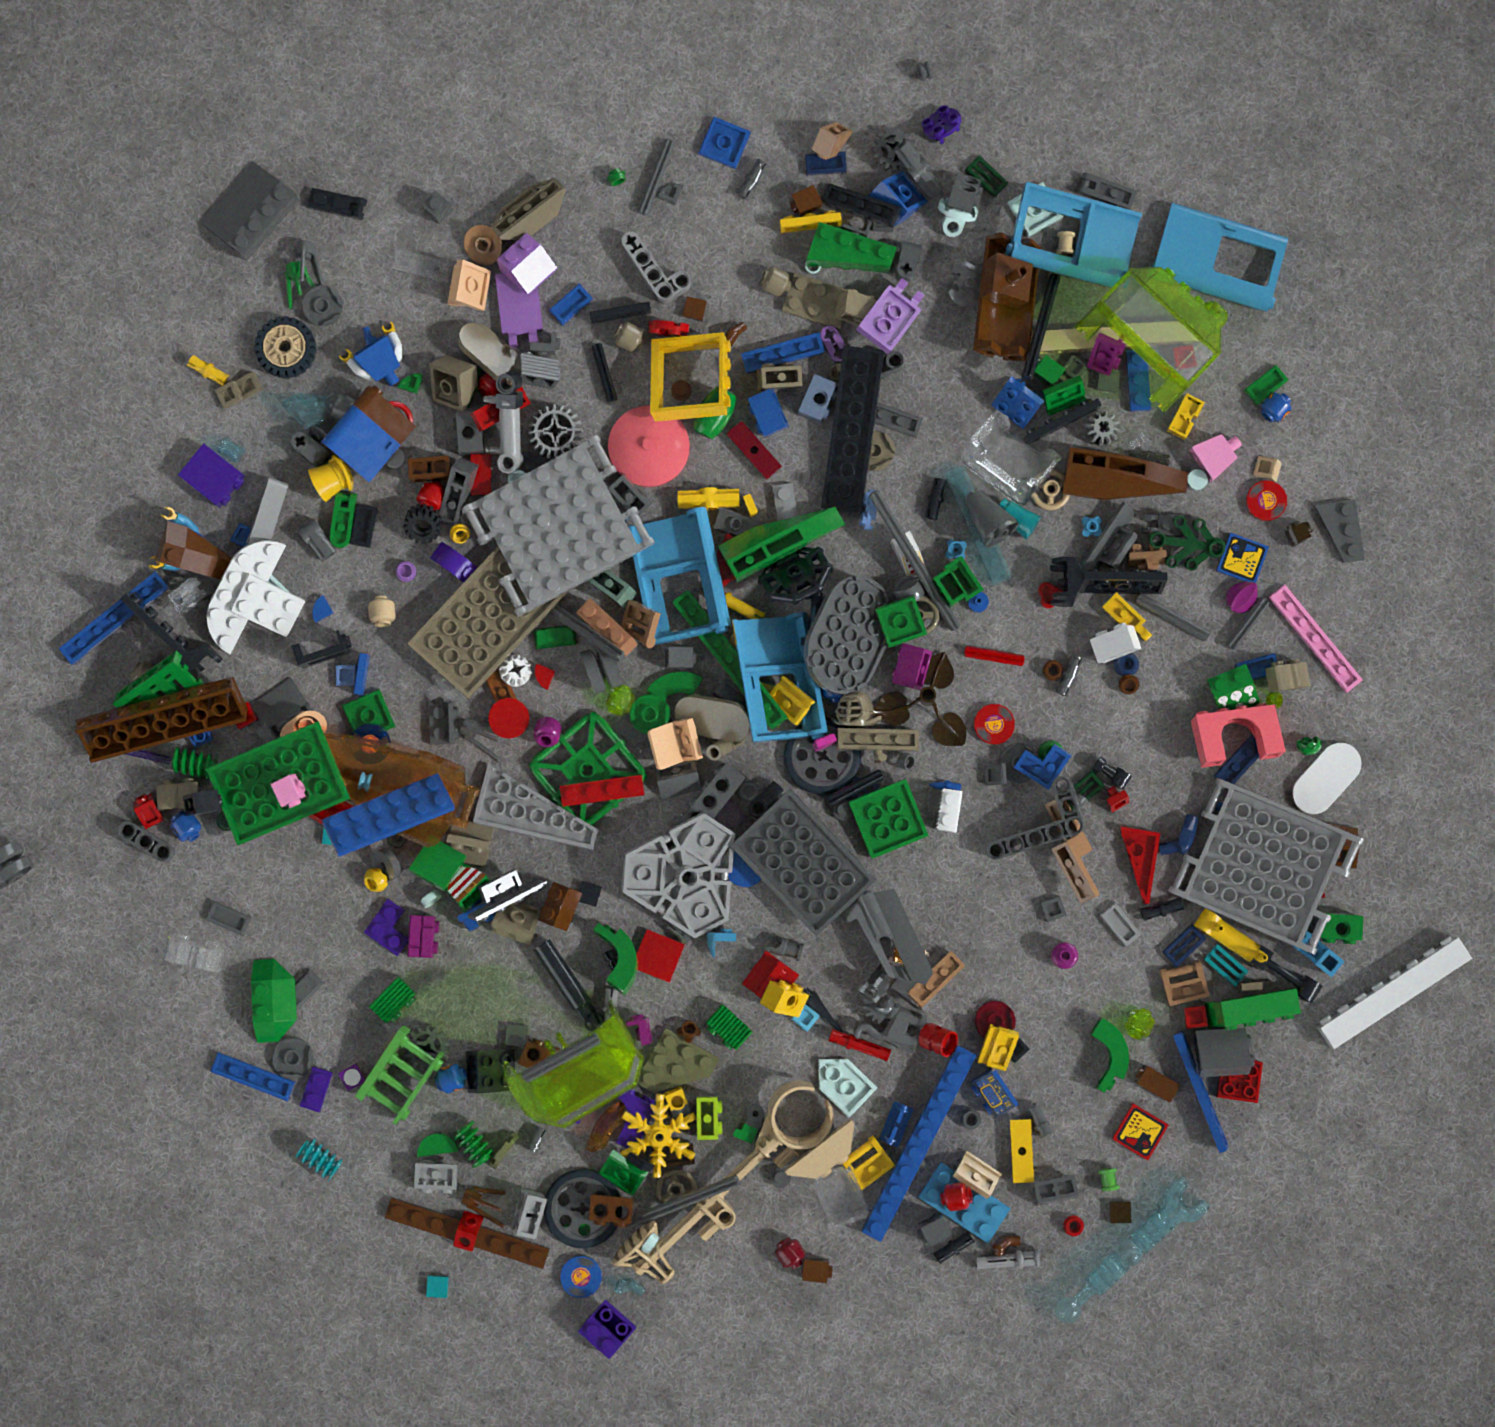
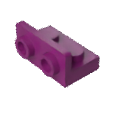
(1105, 354)
(643, 1033)

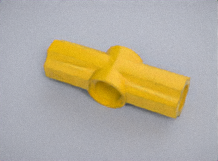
(708, 498)

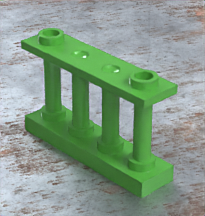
(391, 1057)

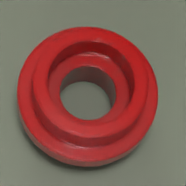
(1080, 1225)

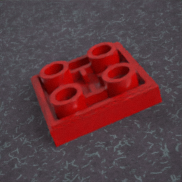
(1241, 1087)

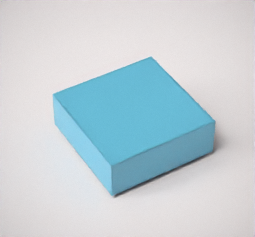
(806, 1018)

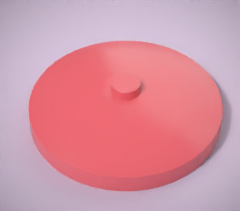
(647, 449)

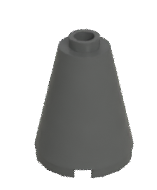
(989, 518)

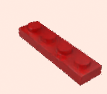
(602, 790)

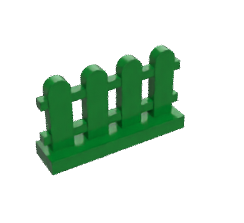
(158, 676)

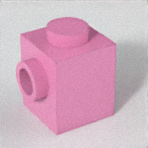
(289, 791)

